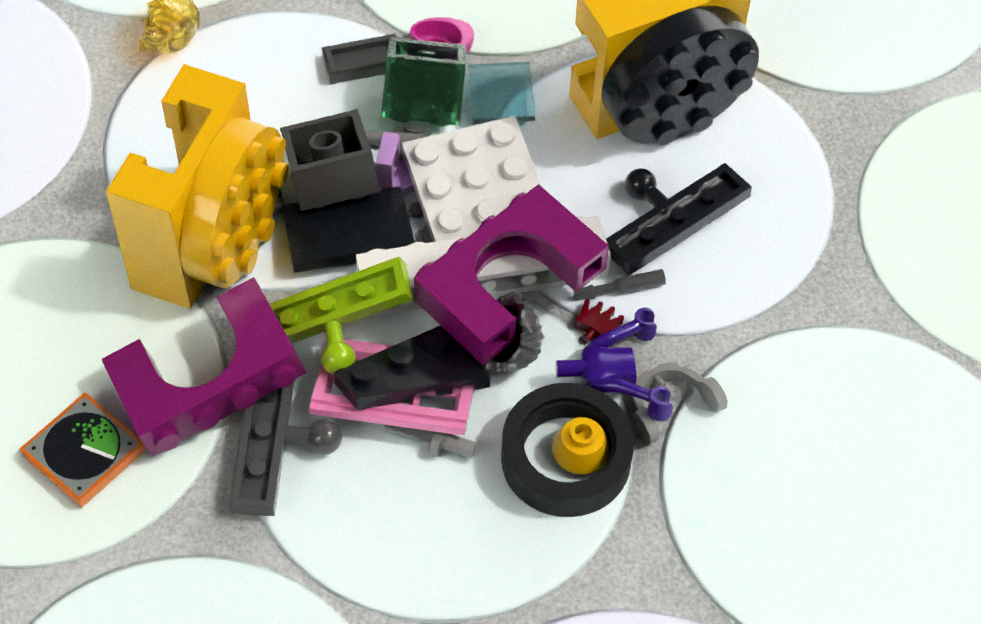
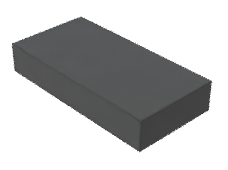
(356, 59)

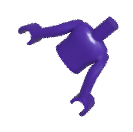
(615, 367)

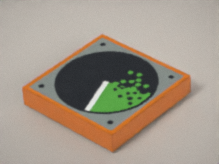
(82, 449)

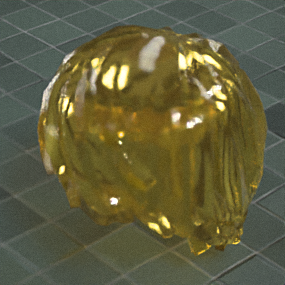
(169, 26)

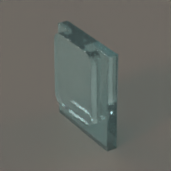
(501, 92)

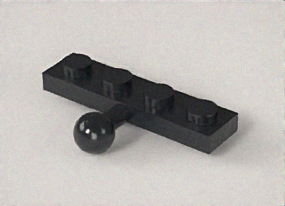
(675, 217)

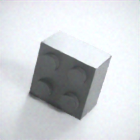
(330, 160)

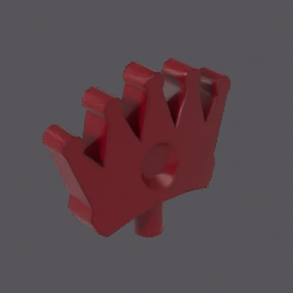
(595, 323)

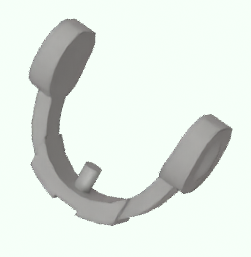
(708, 388)

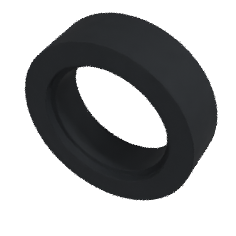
(559, 497)

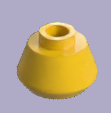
(581, 446)

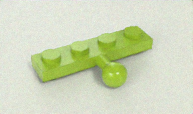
(342, 302)

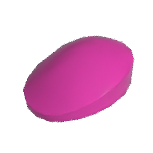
(443, 30)

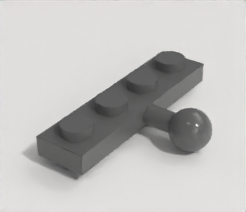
(263, 447)

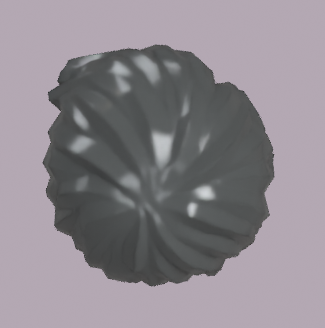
(527, 337)

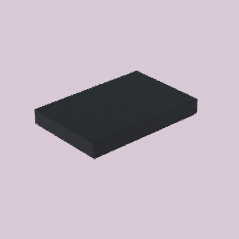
(346, 228)

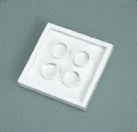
(469, 175)

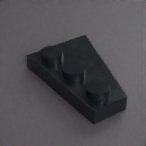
(412, 367)

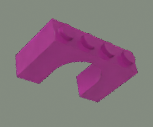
(530, 227)
(170, 413)

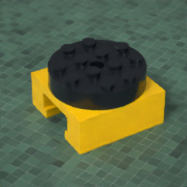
(661, 65)

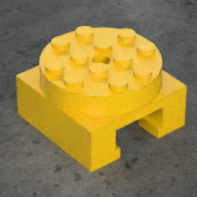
(217, 203)

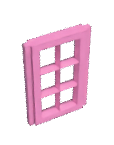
(396, 414)

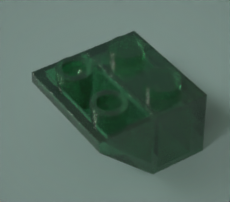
(424, 81)

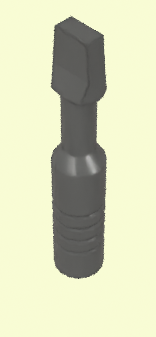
(623, 285)

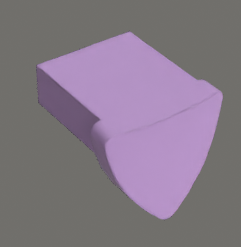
(390, 169)

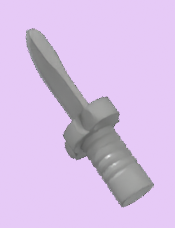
(438, 441)

